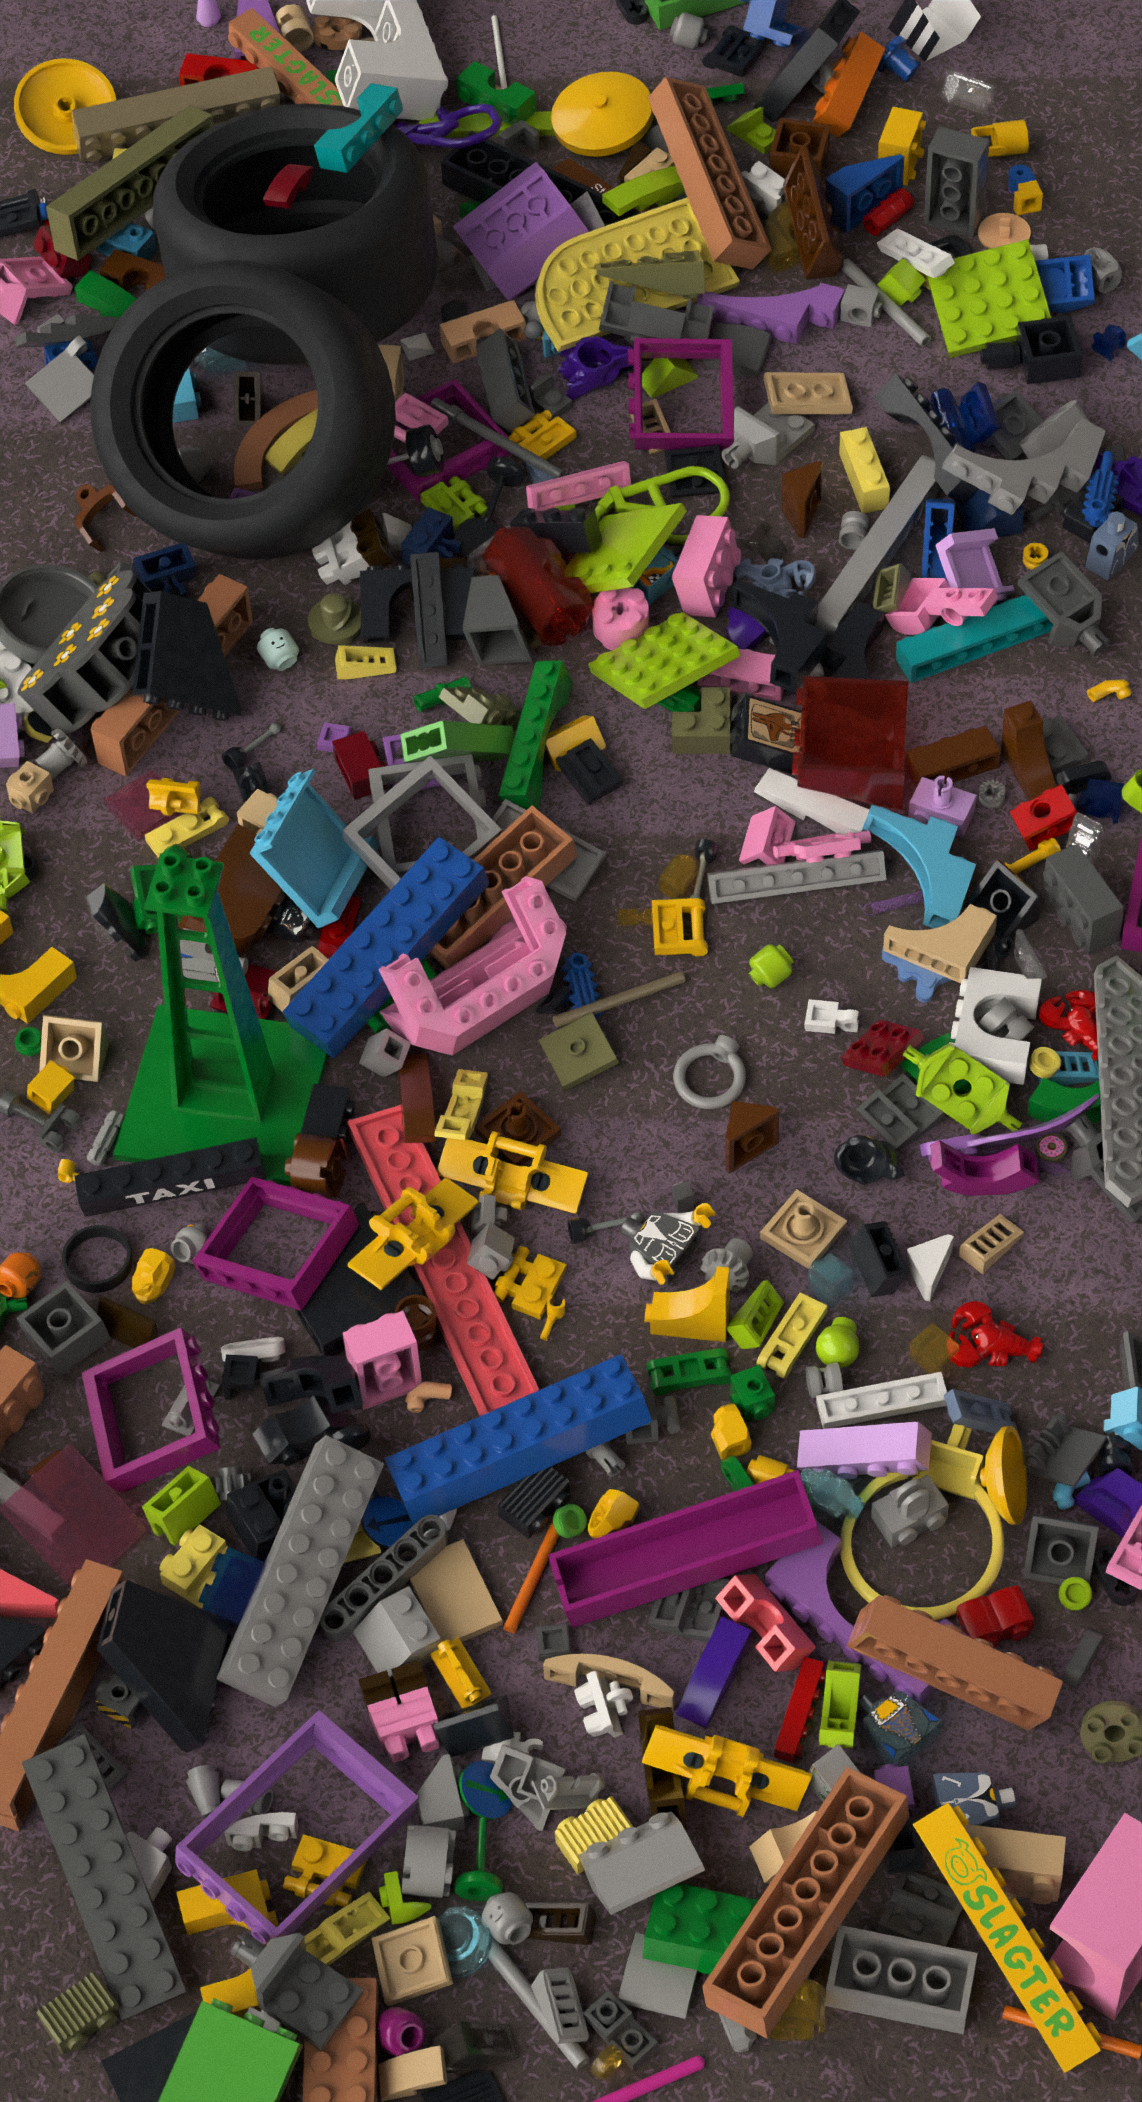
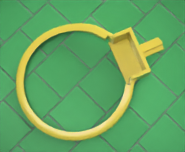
(952, 1471)

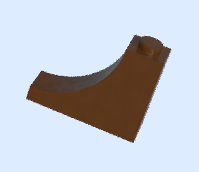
(1025, 749)

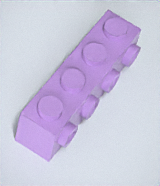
(866, 1449)

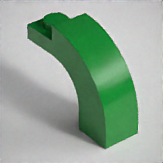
(1055, 1100)

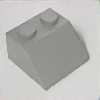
(397, 1633)

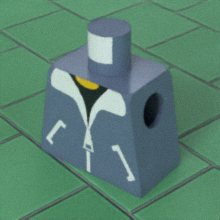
(1119, 538)
(973, 1795)

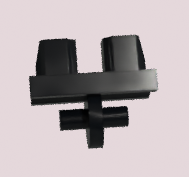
(250, 779)

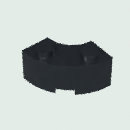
(292, 1434)

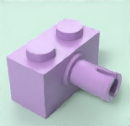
(942, 802)

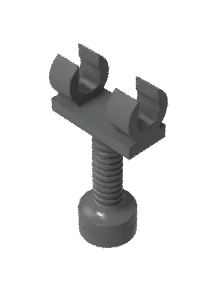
(11, 1103)

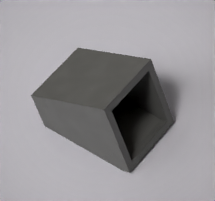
(492, 624)

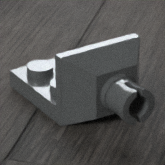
(1067, 602)
(1089, 1161)
(298, 1986)

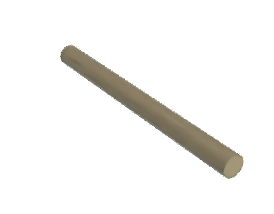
(619, 999)

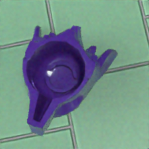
(589, 367)

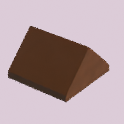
(802, 495)
(749, 1133)

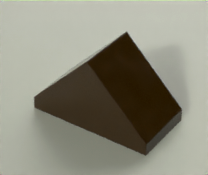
(248, 397)

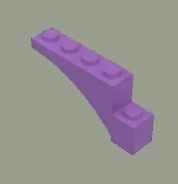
(780, 315)

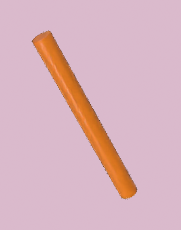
(531, 1580)
(1108, 2042)

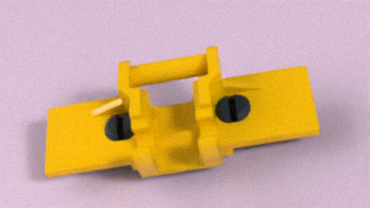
(512, 1184)
(418, 1241)
(728, 1759)

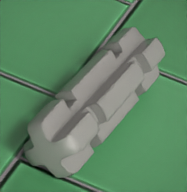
(105, 1138)

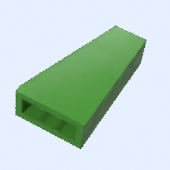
(455, 738)

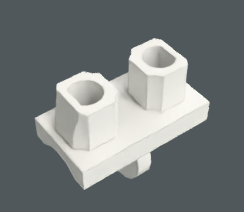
(598, 1693)

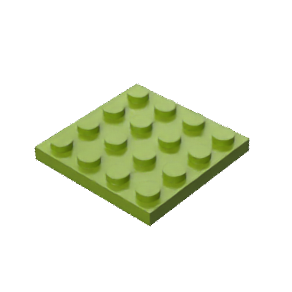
(987, 297)
(663, 660)

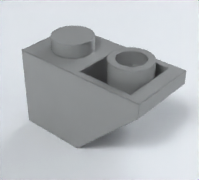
(439, 1797)

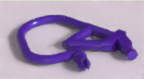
(447, 124)

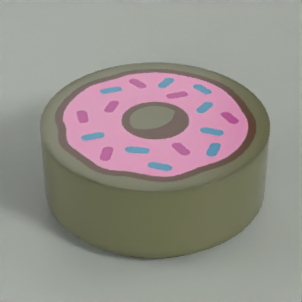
(1051, 1148)

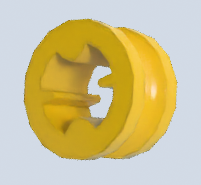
(1034, 549)

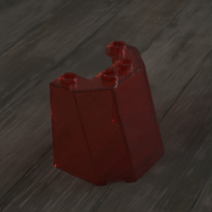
(852, 738)

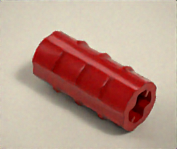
(887, 211)

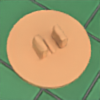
(1003, 230)

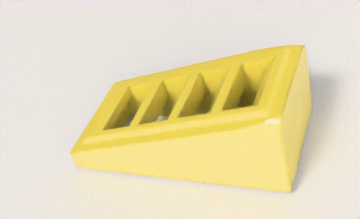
(349, 668)

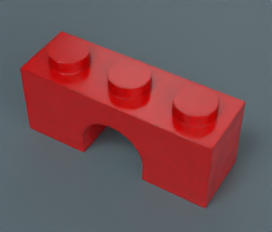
(203, 67)

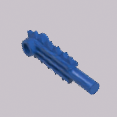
(1101, 492)
(580, 980)

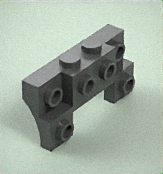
(650, 321)

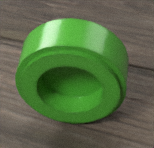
(569, 1521)

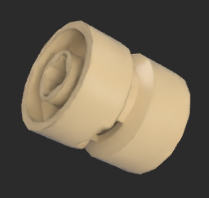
(295, 26)

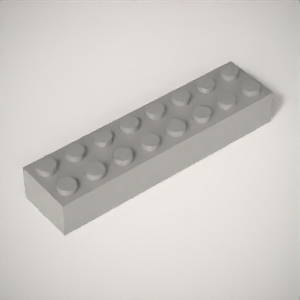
(300, 1571)

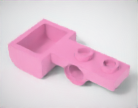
(933, 597)

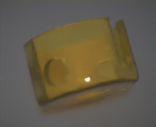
(802, 2013)

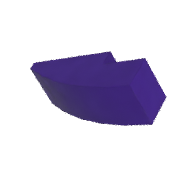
(714, 1672)

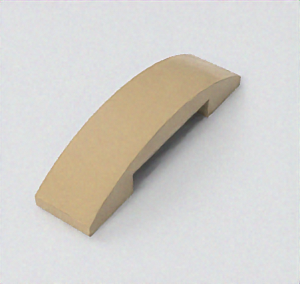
(569, 1667)

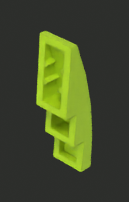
(641, 192)

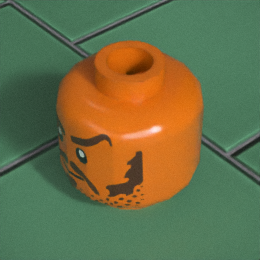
(19, 1274)

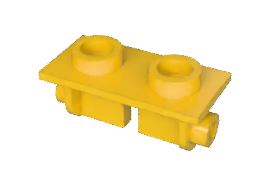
(460, 1673)

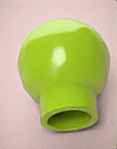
(838, 1343)

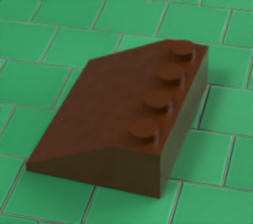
(812, 218)

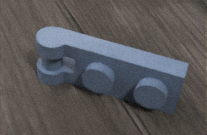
(978, 1411)

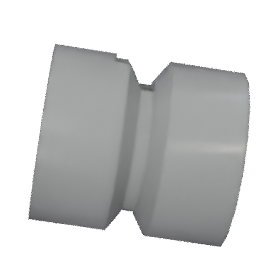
(1005, 1014)

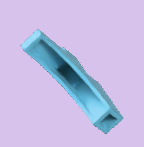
(926, 849)

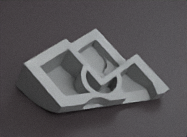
(515, 1772)

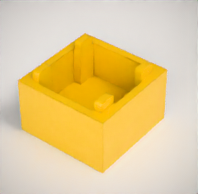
(903, 136)

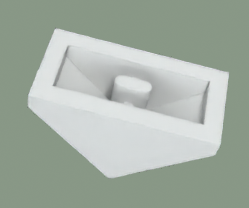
(928, 1263)

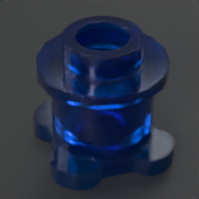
(1109, 341)

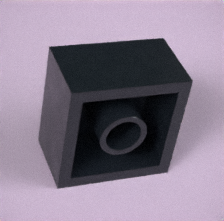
(1049, 350)

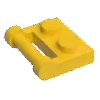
(669, 927)

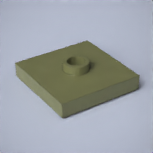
(578, 1051)

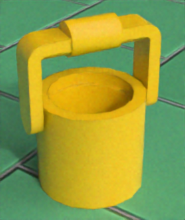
(1006, 137)

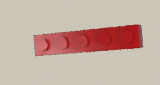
(800, 1710)

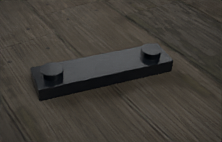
(429, 609)

